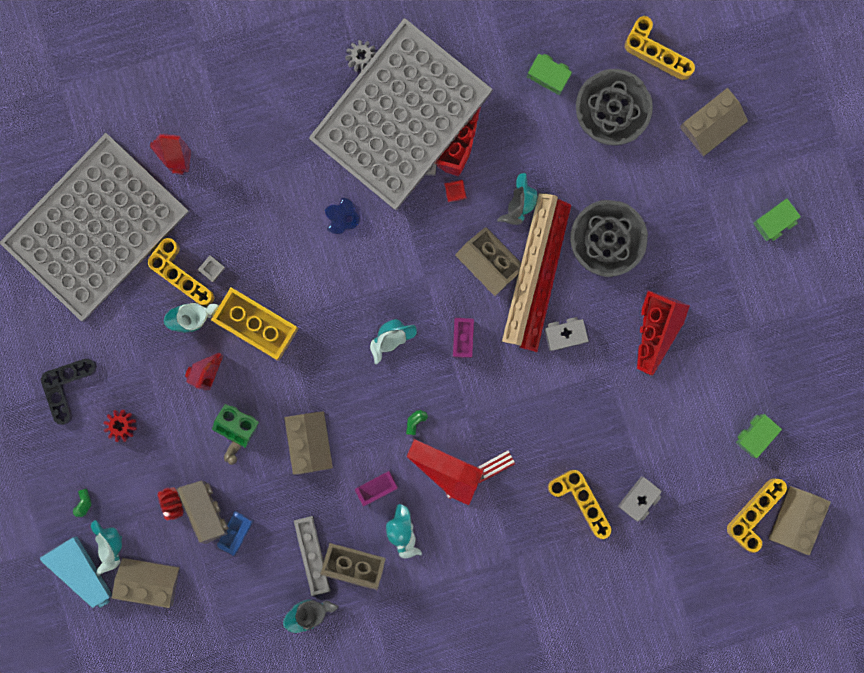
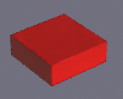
(455, 191)

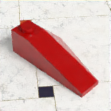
(172, 152)
(458, 152)
(660, 327)
(204, 372)
(448, 472)

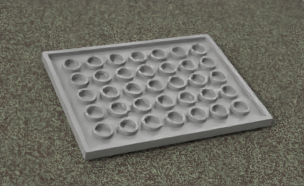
(400, 114)
(94, 227)

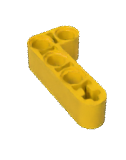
(661, 51)
(183, 277)
(583, 505)
(759, 513)

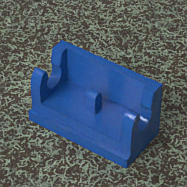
(236, 533)

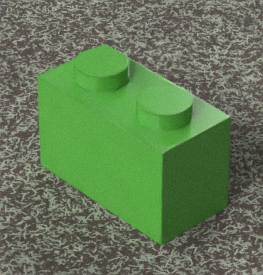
(549, 74)
(776, 220)
(758, 435)

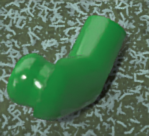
(415, 419)
(84, 504)

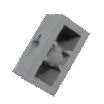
(577, 336)
(630, 502)

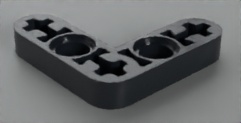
(57, 386)

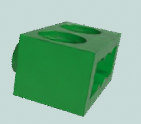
(233, 428)

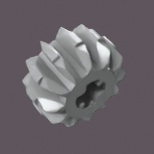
(353, 57)

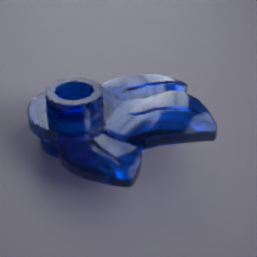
(338, 216)

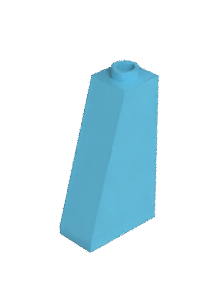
(78, 571)

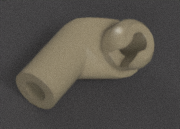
(230, 453)

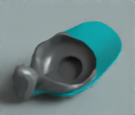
(522, 202)
(307, 615)

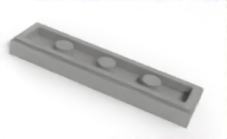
(311, 555)

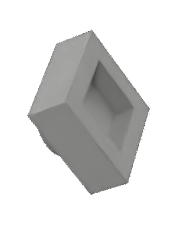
(211, 268)

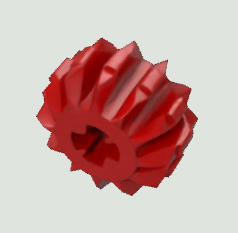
(118, 433)
(170, 503)

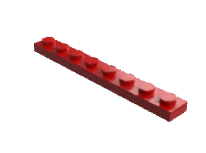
(546, 277)

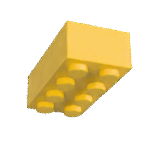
(254, 324)

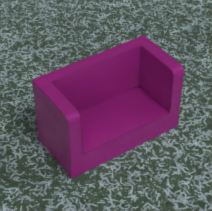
(463, 337)
(376, 488)

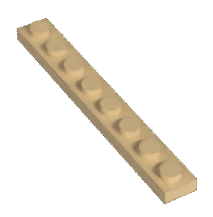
(529, 269)

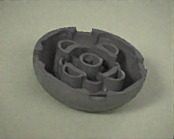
(618, 85)
(626, 224)

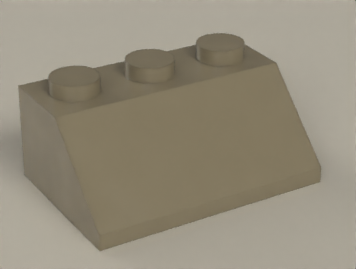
(714, 122)
(489, 261)
(308, 442)
(203, 511)
(799, 520)
(353, 566)
(146, 583)

